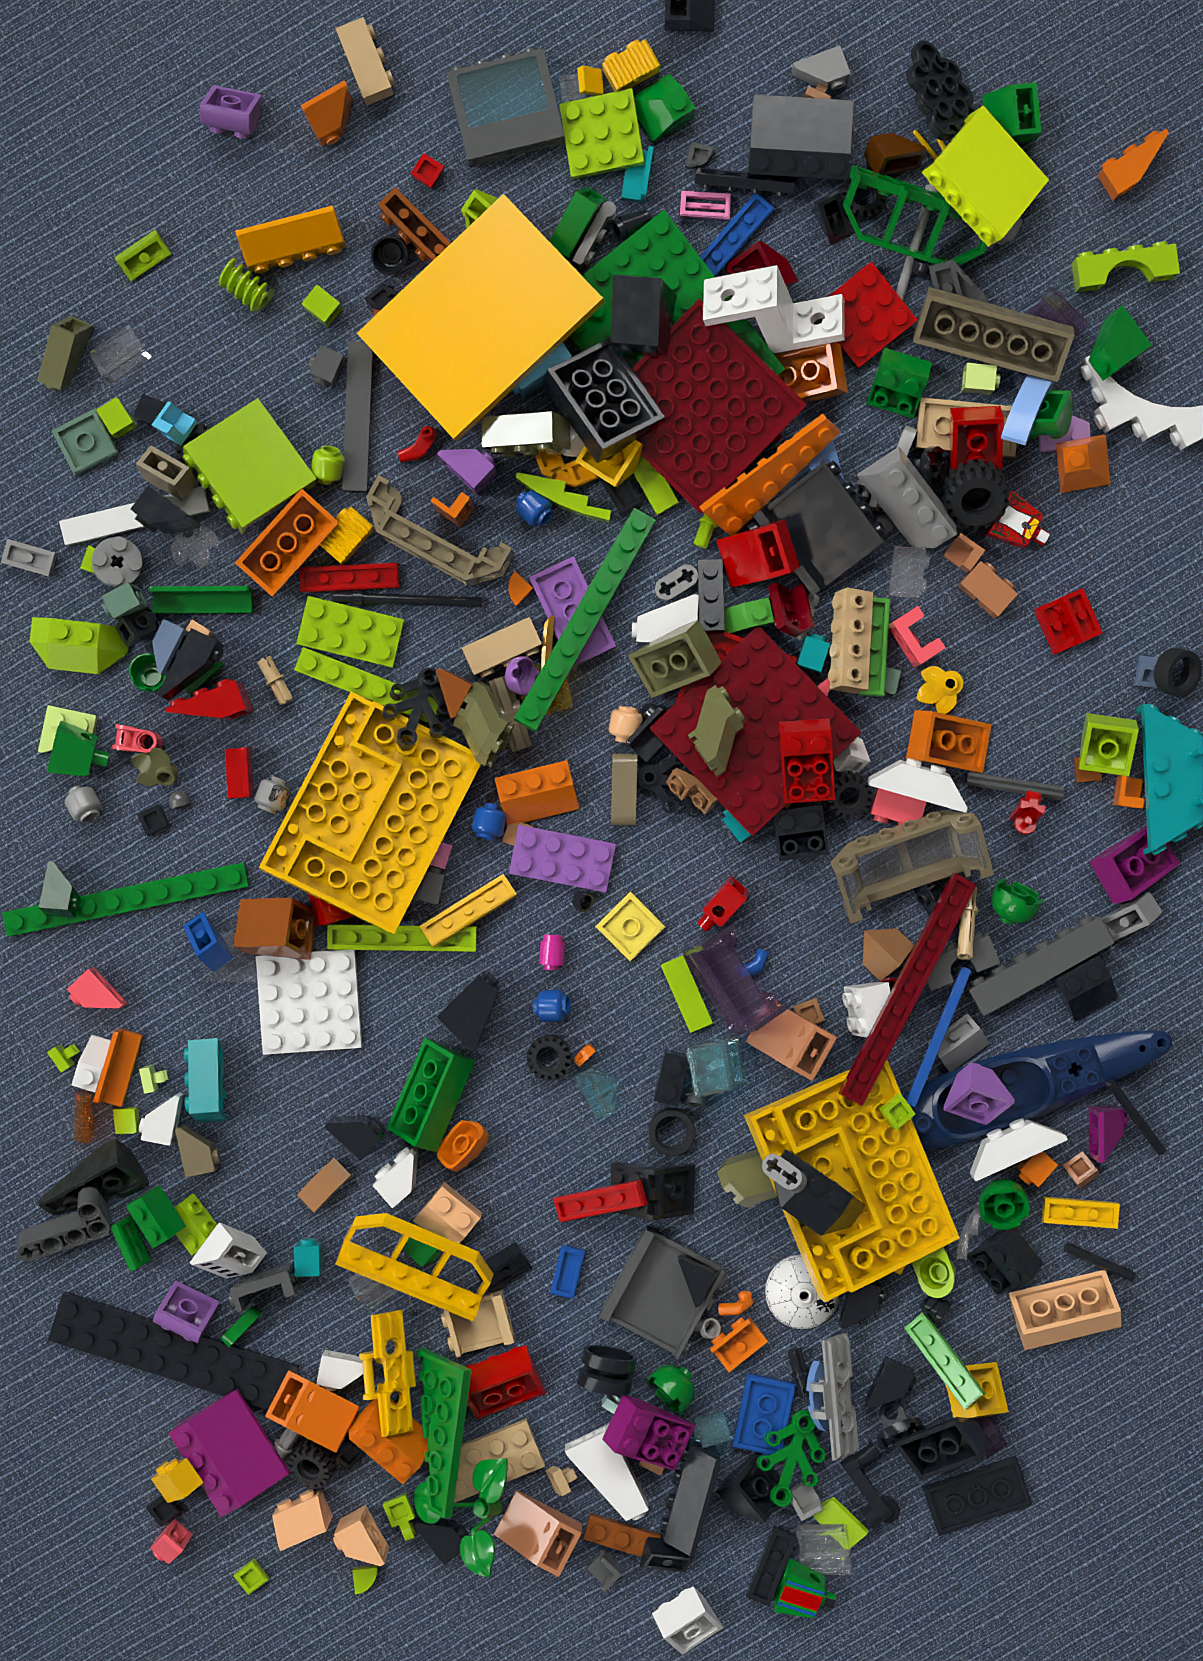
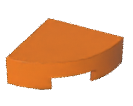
(518, 588)
(584, 1054)

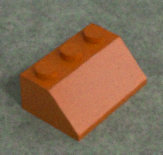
(537, 793)
(398, 1453)

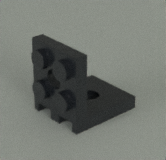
(658, 1189)

